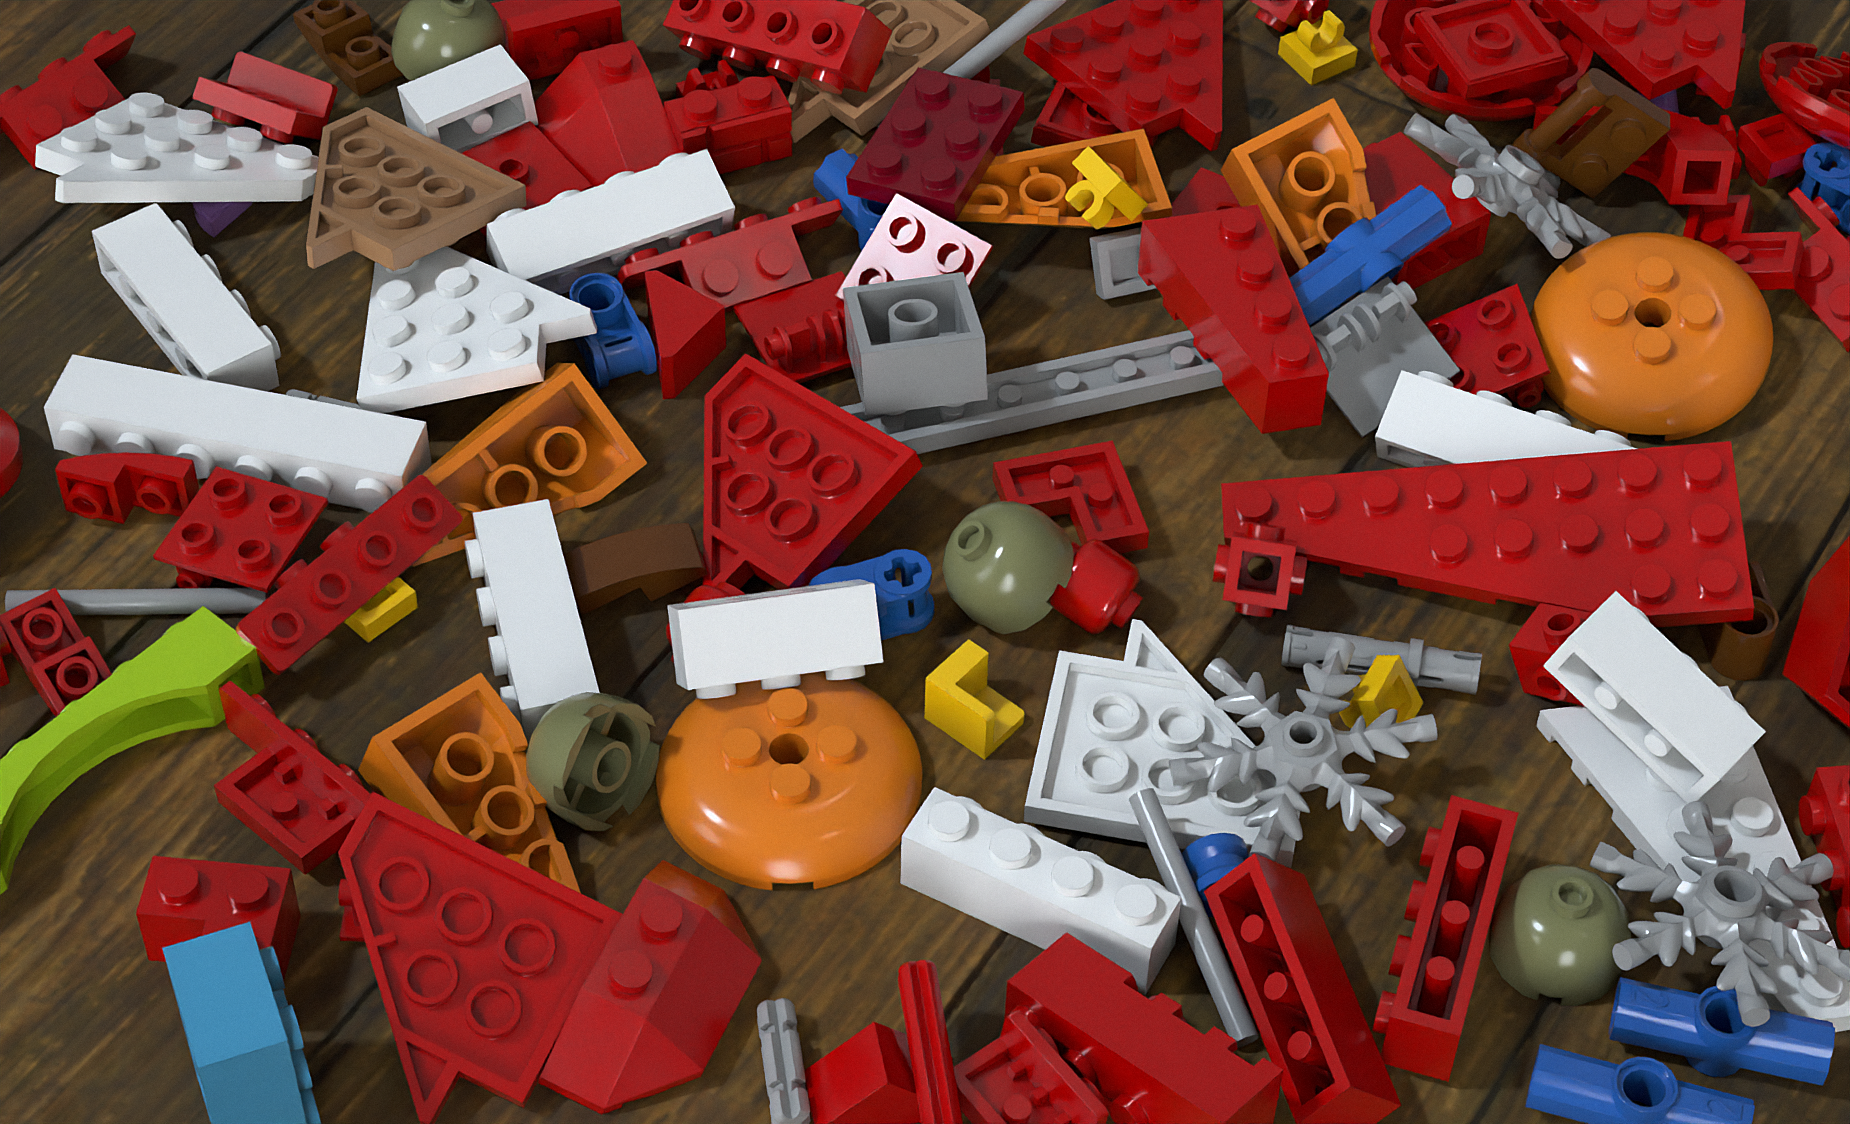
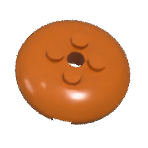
(1652, 378)
(789, 782)

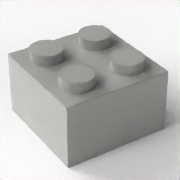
(915, 344)

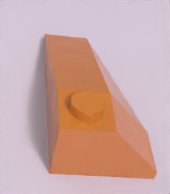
(1304, 181)
(1033, 184)
(538, 446)
(467, 771)

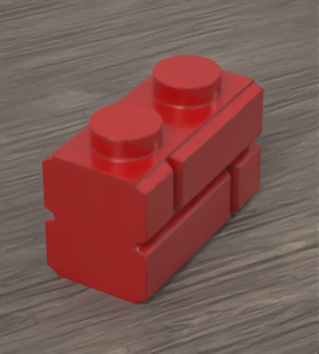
(735, 123)

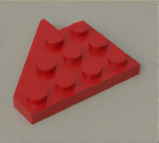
(1662, 41)
(1142, 64)
(788, 478)
(467, 953)

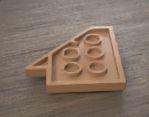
(923, 36)
(397, 193)

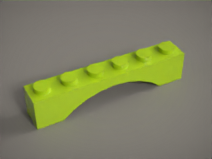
(153, 695)

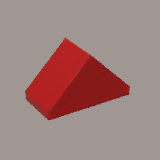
(684, 330)
(864, 1081)

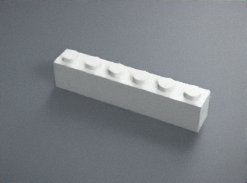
(288, 440)

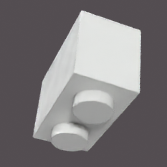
(469, 100)

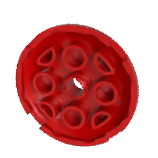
(1419, 76)
(1809, 89)

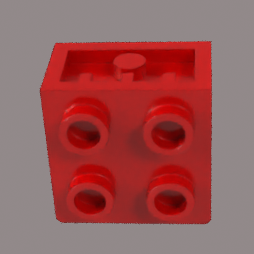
(551, 33)

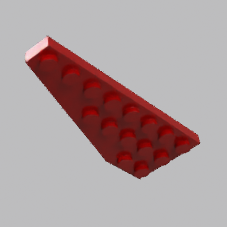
(1530, 529)

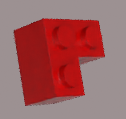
(203, 896)

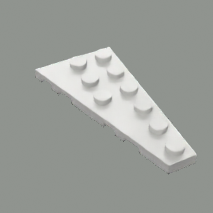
(1739, 806)

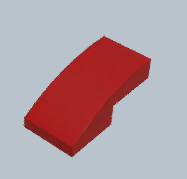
(114, 483)
(53, 650)

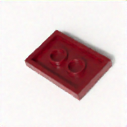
(936, 142)

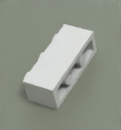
(775, 637)
(1654, 698)

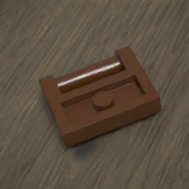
(1605, 142)

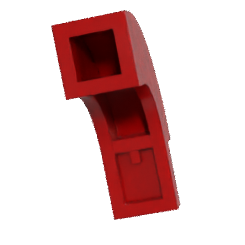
(1686, 164)

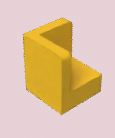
(964, 704)

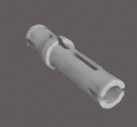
(1425, 664)

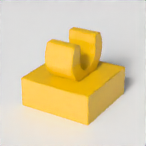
(1318, 49)
(1106, 190)
(1383, 688)

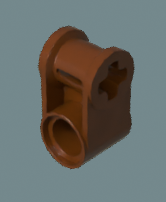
(1743, 647)

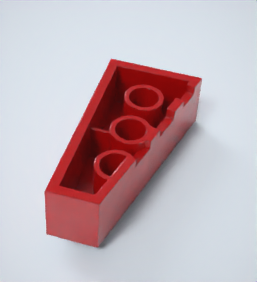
(1240, 306)
(1137, 1046)

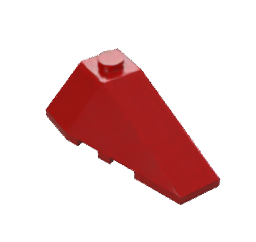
(606, 114)

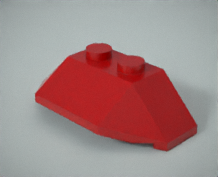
(1821, 642)
(655, 995)

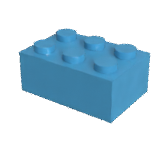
(241, 1030)

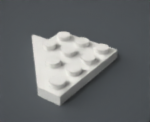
(172, 155)
(457, 332)
(1113, 734)

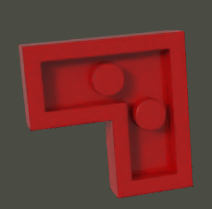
(1767, 257)
(1080, 482)

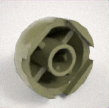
(443, 33)
(1006, 565)
(592, 758)
(1559, 934)

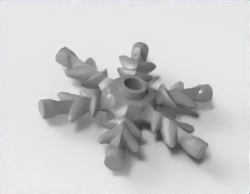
(1506, 183)
(1303, 750)
(1723, 912)

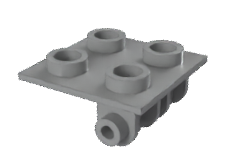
(1370, 345)

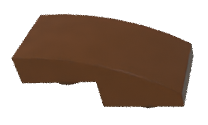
(347, 45)
(644, 558)

